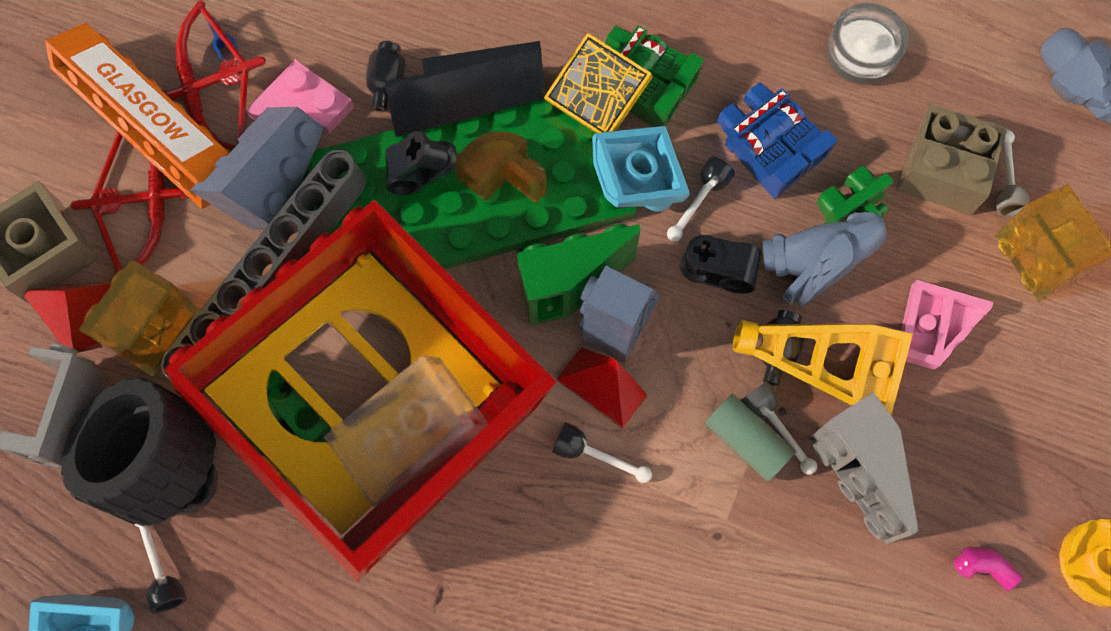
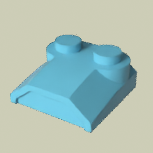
(639, 168)
(80, 613)

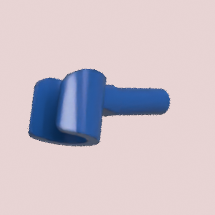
(218, 43)

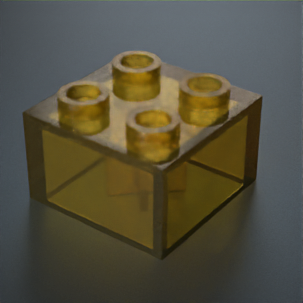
(1053, 243)
(139, 317)

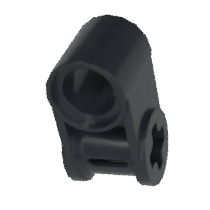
(417, 163)
(724, 264)

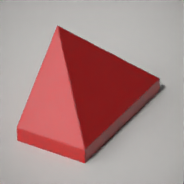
(603, 385)

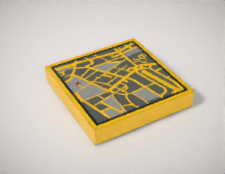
(598, 86)

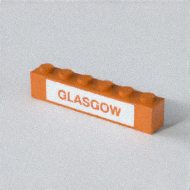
(135, 107)

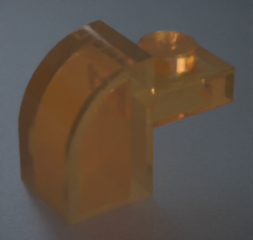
(498, 158)

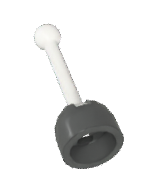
(763, 403)

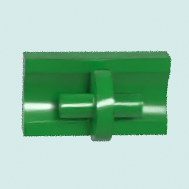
(866, 191)

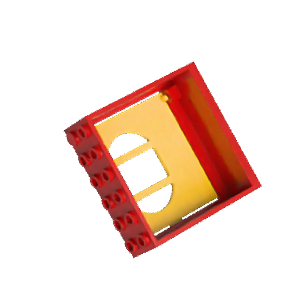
(274, 320)

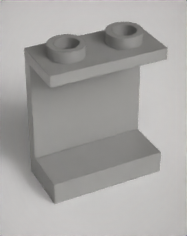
(71, 393)

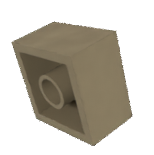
(39, 242)

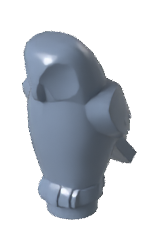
(1080, 70)
(823, 254)

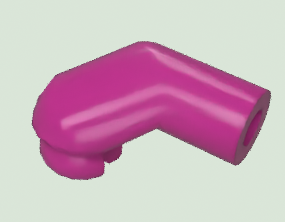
(987, 561)

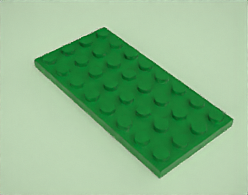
(462, 227)

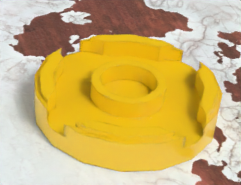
(1087, 561)

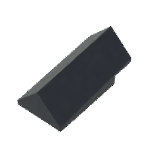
(466, 86)

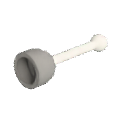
(1012, 197)

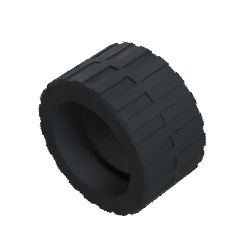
(103, 448)

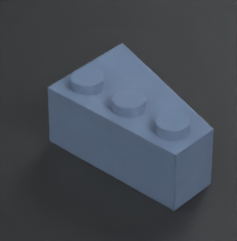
(263, 167)
(615, 312)

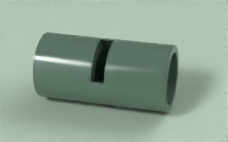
(750, 437)

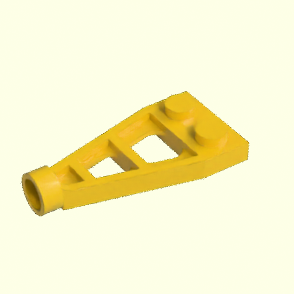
(877, 368)

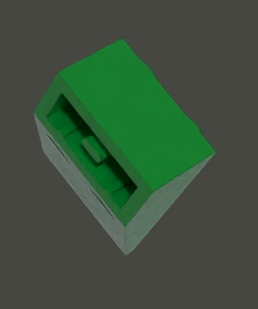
(557, 273)

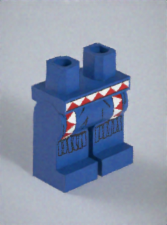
(774, 138)

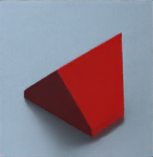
(65, 309)

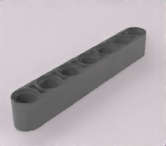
(272, 244)

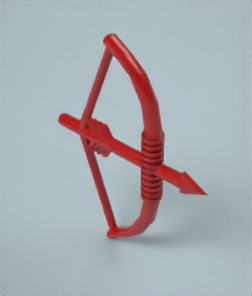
(228, 73)
(112, 200)

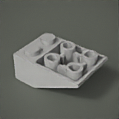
(872, 468)

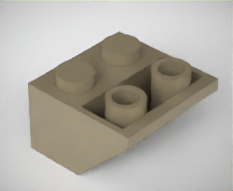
(952, 160)

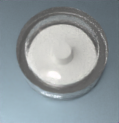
(867, 43)

